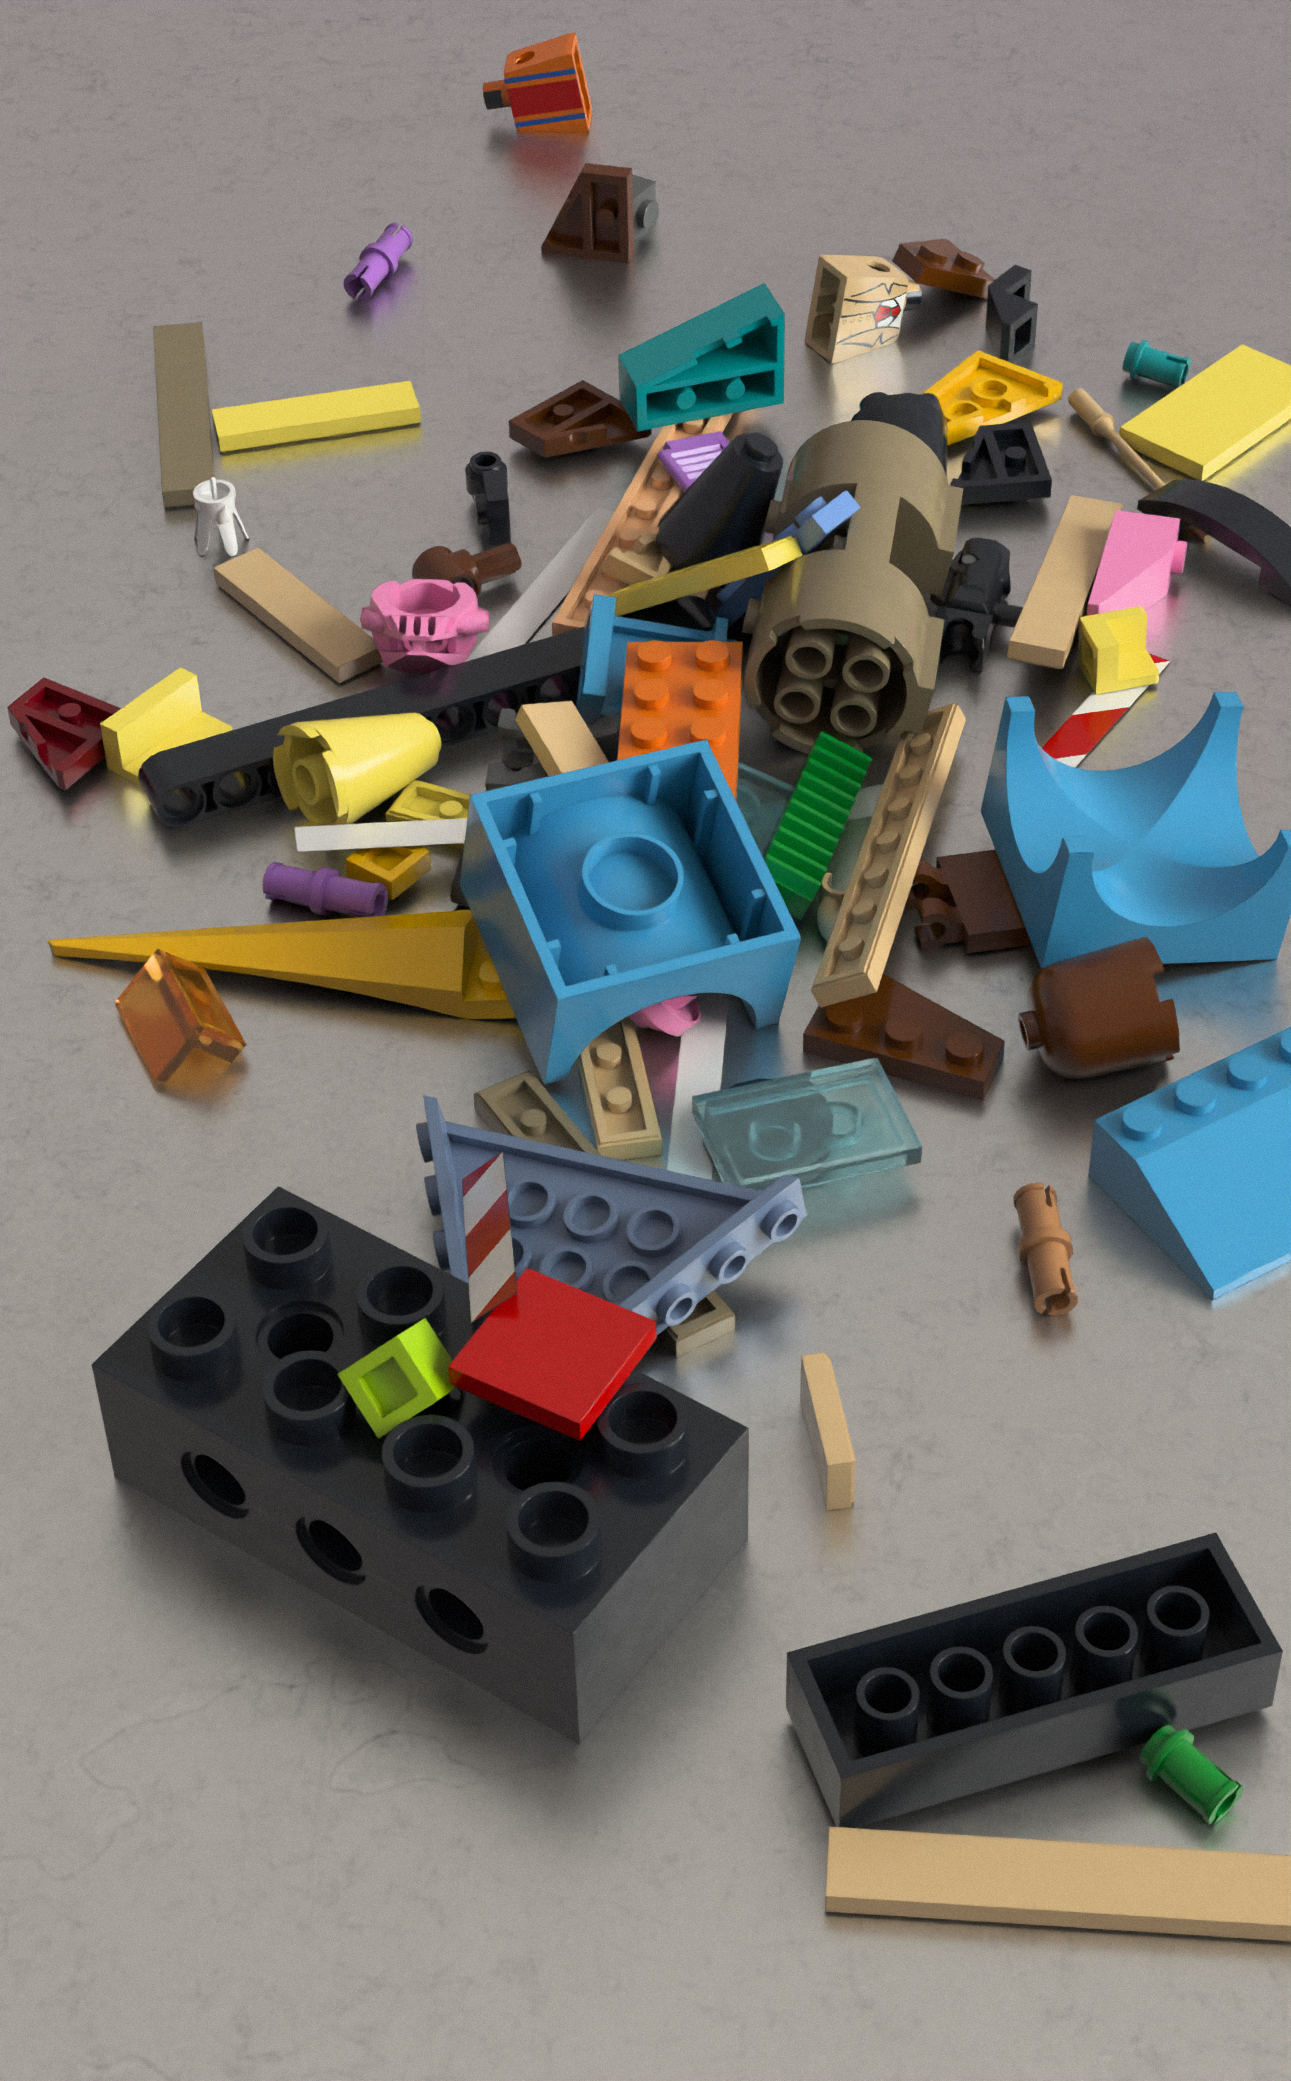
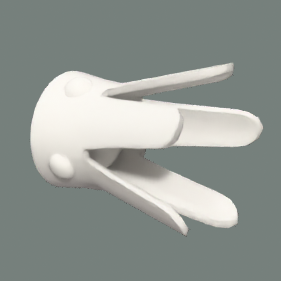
(216, 502)

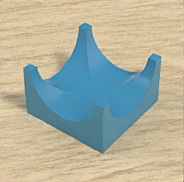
(1136, 847)

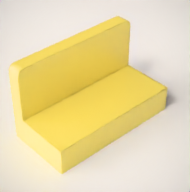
(155, 722)

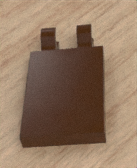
(978, 904)

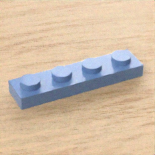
(817, 525)

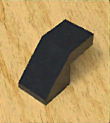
(1011, 314)

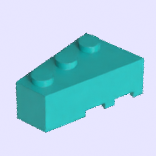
(708, 364)

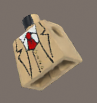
(857, 305)

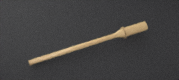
(1103, 425)

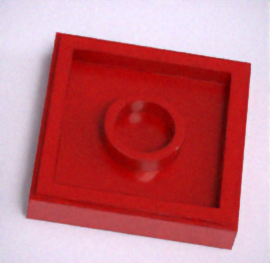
(553, 1354)

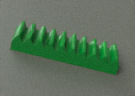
(814, 820)

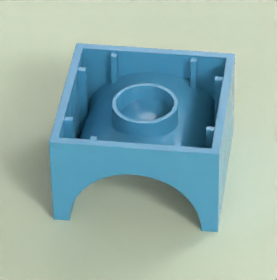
(623, 896)

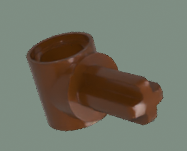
(461, 567)

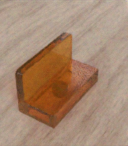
(174, 1010)

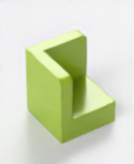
(399, 1378)

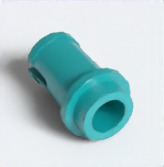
(1155, 364)

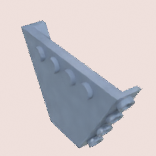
(607, 1223)

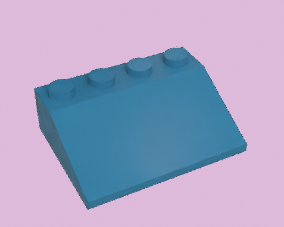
(1208, 1165)

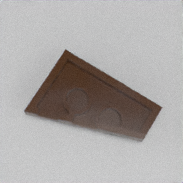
(909, 1038)

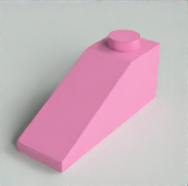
(1137, 562)

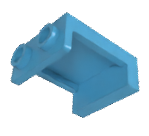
(605, 653)

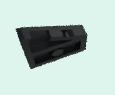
(1004, 466)

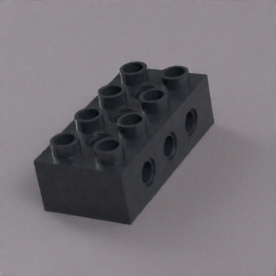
(457, 1532)

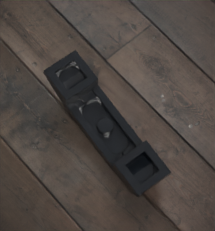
(1233, 522)

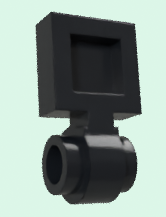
(488, 486)

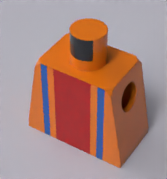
(544, 88)

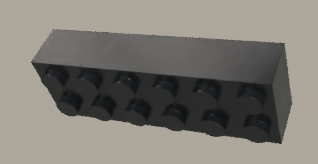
(1029, 1680)

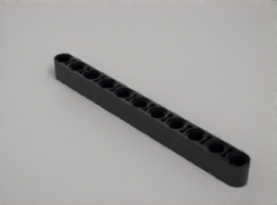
(460, 700)

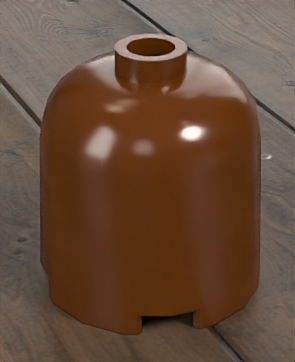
(1100, 1012)

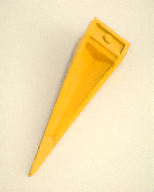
(404, 958)

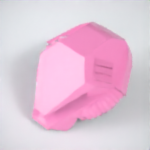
(424, 623)

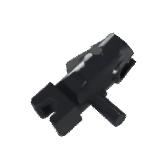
(974, 601)

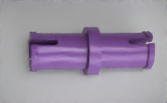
(378, 262)
(324, 891)

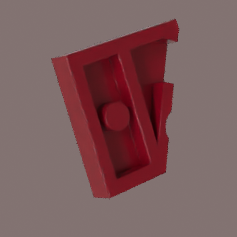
(61, 729)

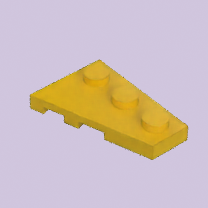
(990, 393)

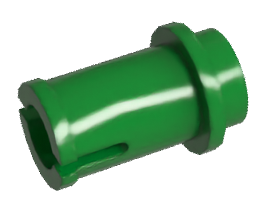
(1190, 1773)

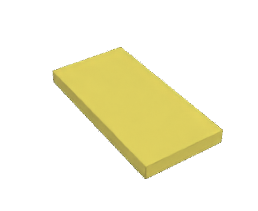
(1214, 414)

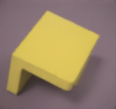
(1115, 651)

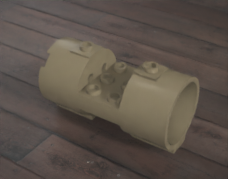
(846, 628)

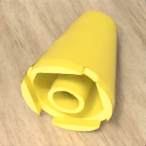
(352, 764)

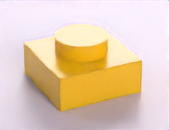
(391, 866)

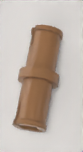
(1045, 1249)

